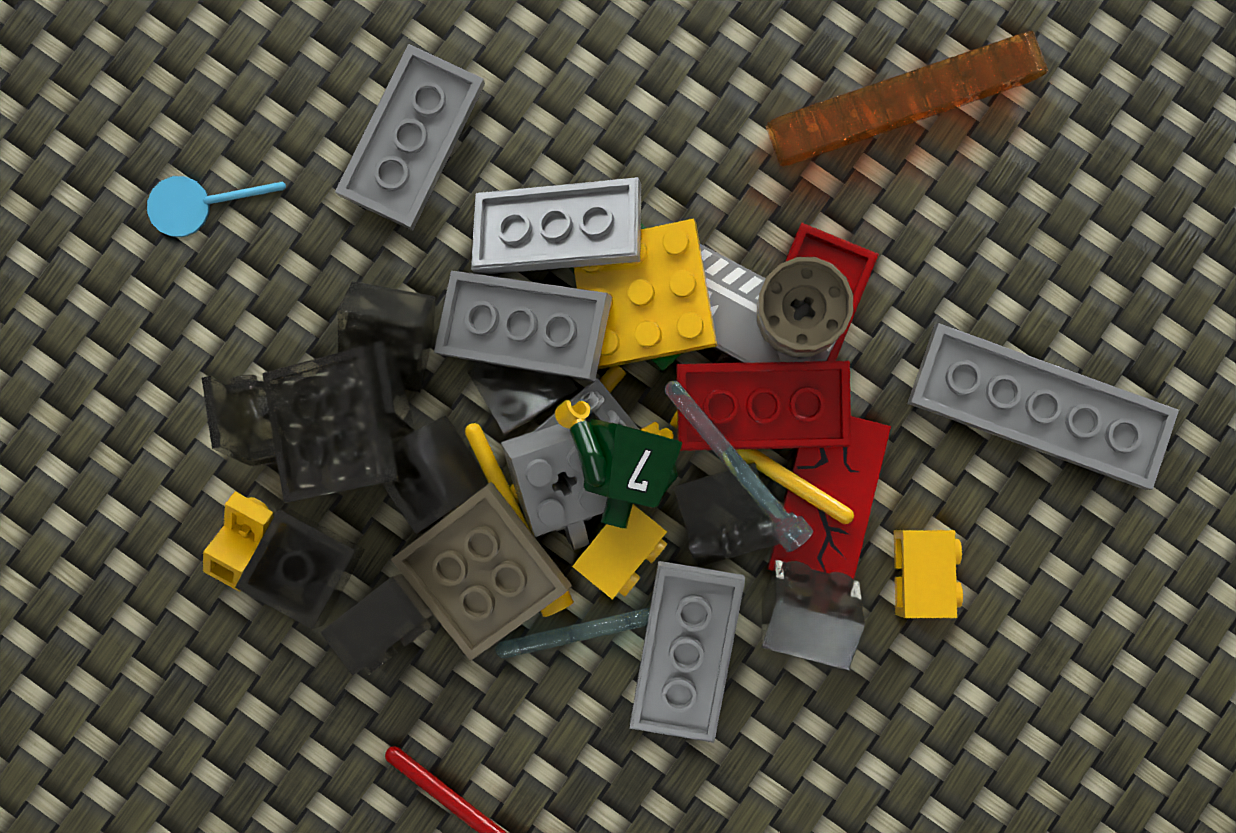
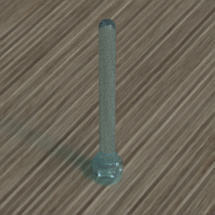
(790, 529)
(573, 633)

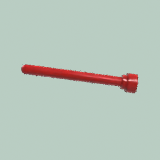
(440, 791)

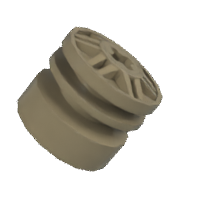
(809, 282)

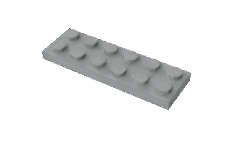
(1043, 407)

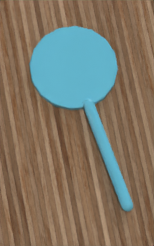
(181, 204)

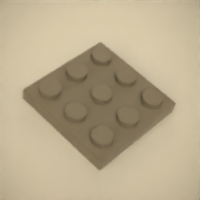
(481, 572)

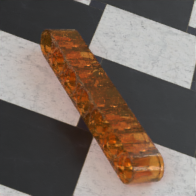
(906, 98)

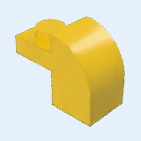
(237, 540)

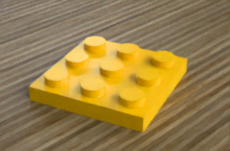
(656, 303)

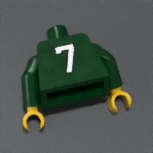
(621, 461)

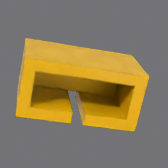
(619, 552)
(928, 573)

